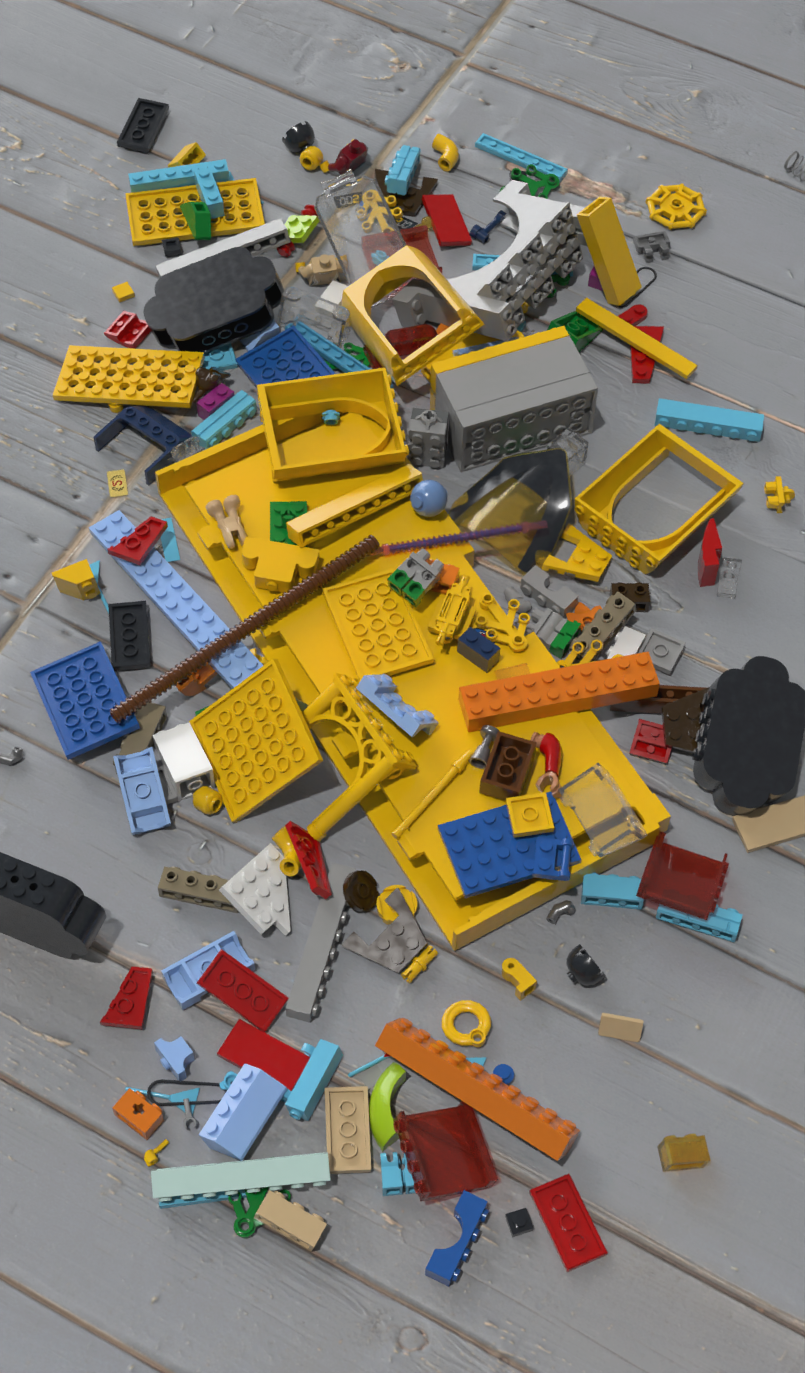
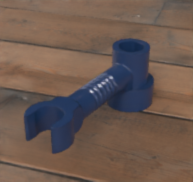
(482, 233)

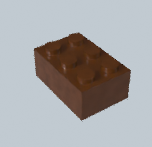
(507, 766)

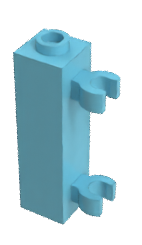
(313, 1080)

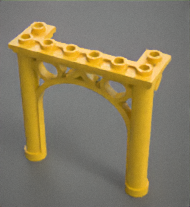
(388, 764)

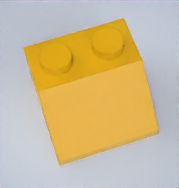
(77, 581)

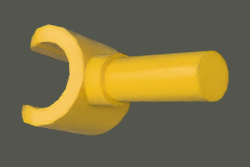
(150, 1155)

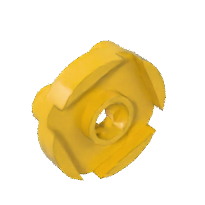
(386, 912)

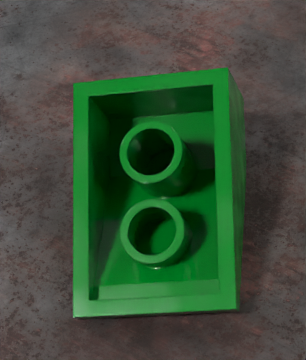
(579, 328)

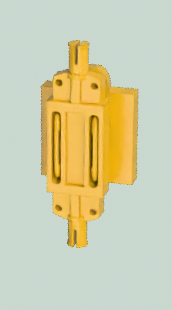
(453, 613)

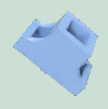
(175, 1056)

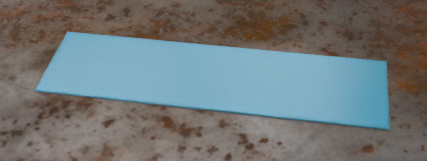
(169, 542)

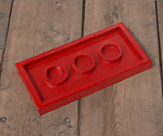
(446, 220)
(242, 990)
(256, 1048)
(568, 1222)

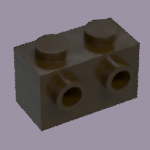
(635, 592)

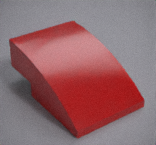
(709, 555)

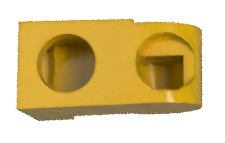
(519, 977)

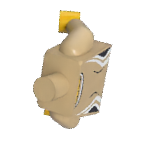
(320, 270)

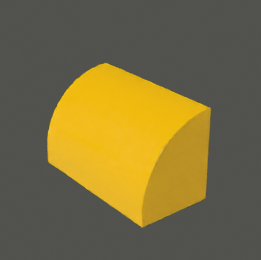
(188, 155)

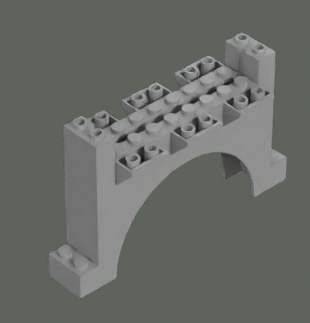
(544, 243)

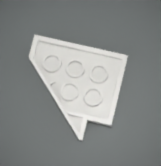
(261, 892)

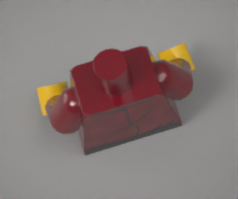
(349, 157)

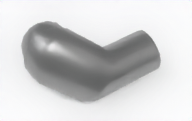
(14, 756)
(557, 909)

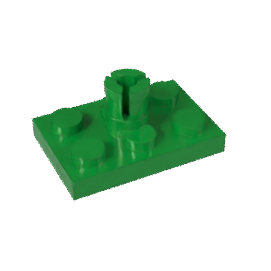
(280, 514)

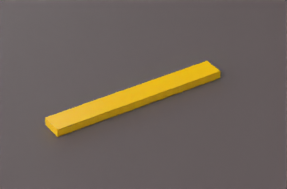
(636, 338)

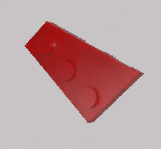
(139, 543)
(130, 1003)

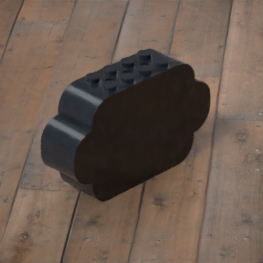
(214, 301)
(750, 736)
(46, 909)

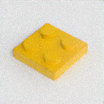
(529, 814)

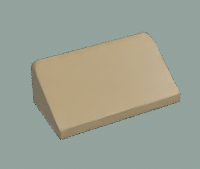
(620, 1027)

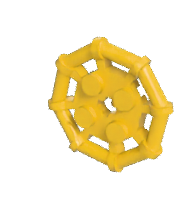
(683, 197)

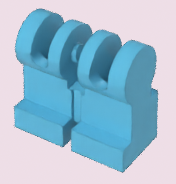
(394, 1178)

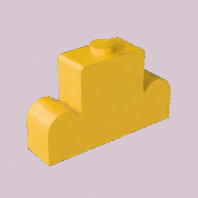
(278, 563)

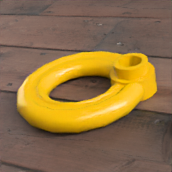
(466, 1039)

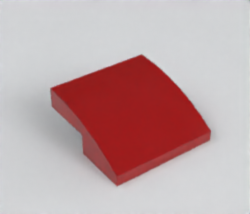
(128, 330)
(649, 742)

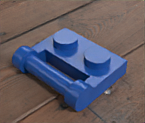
(545, 858)

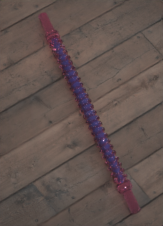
(524, 527)

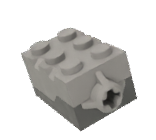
(428, 437)

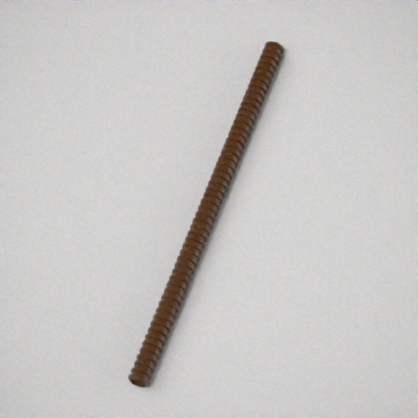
(244, 629)

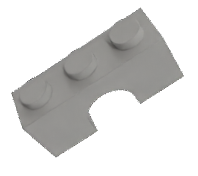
(535, 585)

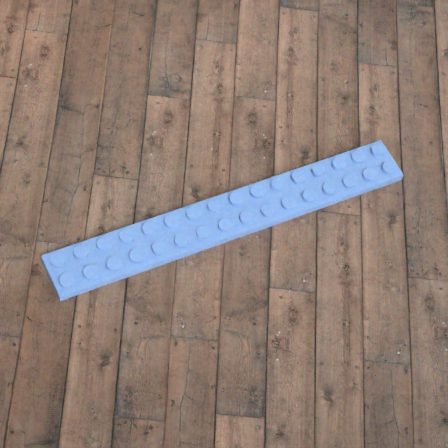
(178, 601)

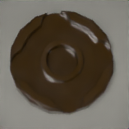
(360, 890)

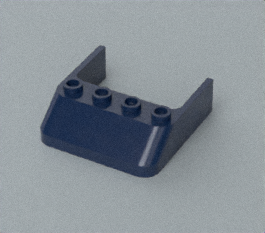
(150, 424)

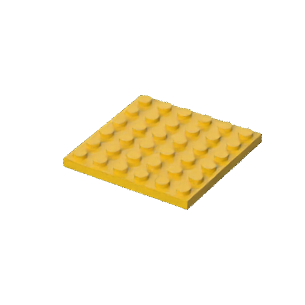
(256, 740)

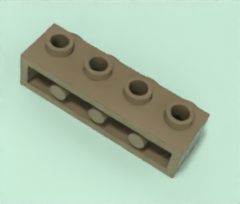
(606, 624)
(194, 888)

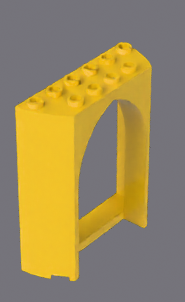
(384, 279)
(355, 392)
(598, 500)

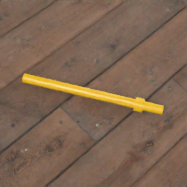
(457, 767)

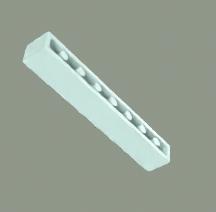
(238, 1175)

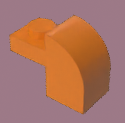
(195, 683)

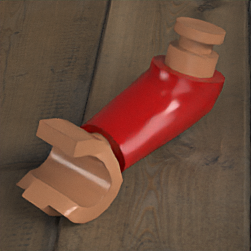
(551, 748)

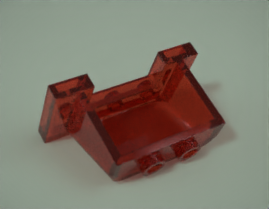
(404, 341)

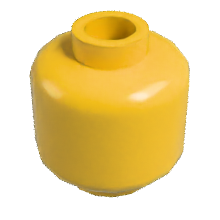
(311, 158)
(207, 800)

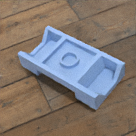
(380, 691)
(142, 791)
(184, 974)

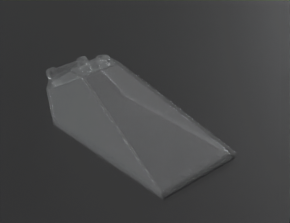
(359, 226)

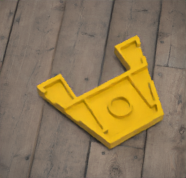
(586, 561)

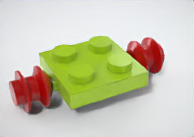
(299, 229)

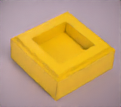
(123, 292)

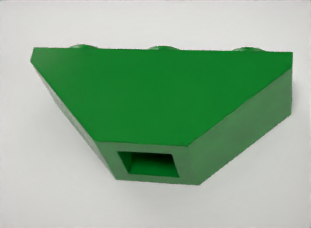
(198, 219)

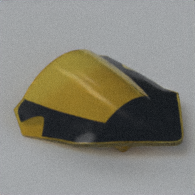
(515, 491)

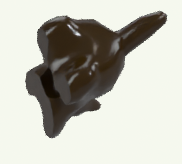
(208, 380)

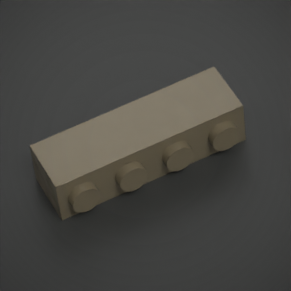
(151, 722)

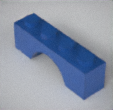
(445, 1262)

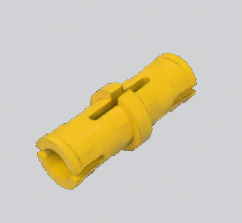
(419, 964)

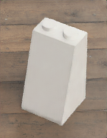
(184, 760)

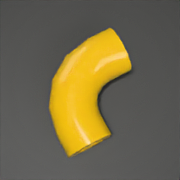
(448, 149)
(290, 864)

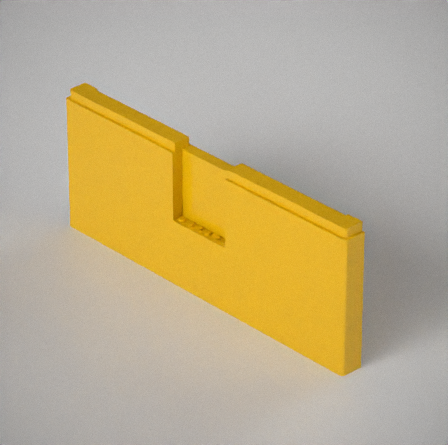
(312, 651)

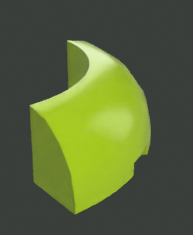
(379, 1105)

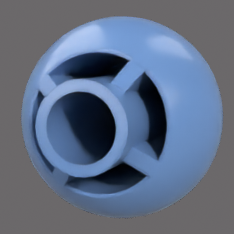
(428, 498)

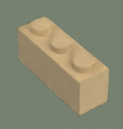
(290, 1220)

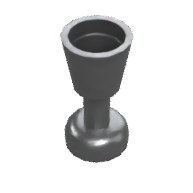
(482, 752)

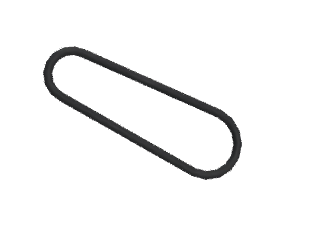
(655, 276)
(182, 1082)

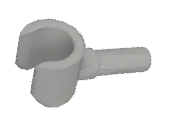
(188, 1114)

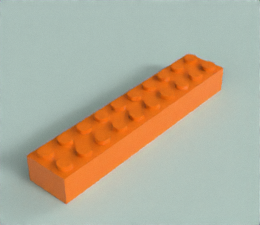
(558, 691)
(478, 1088)

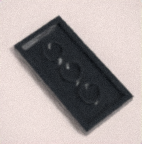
(143, 125)
(129, 635)

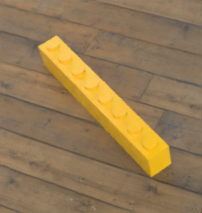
(353, 506)

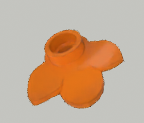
(583, 614)

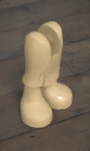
(230, 525)

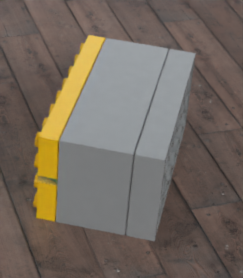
(513, 397)

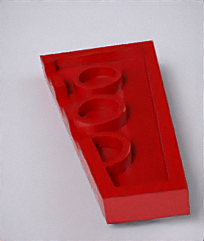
(641, 364)
(311, 859)

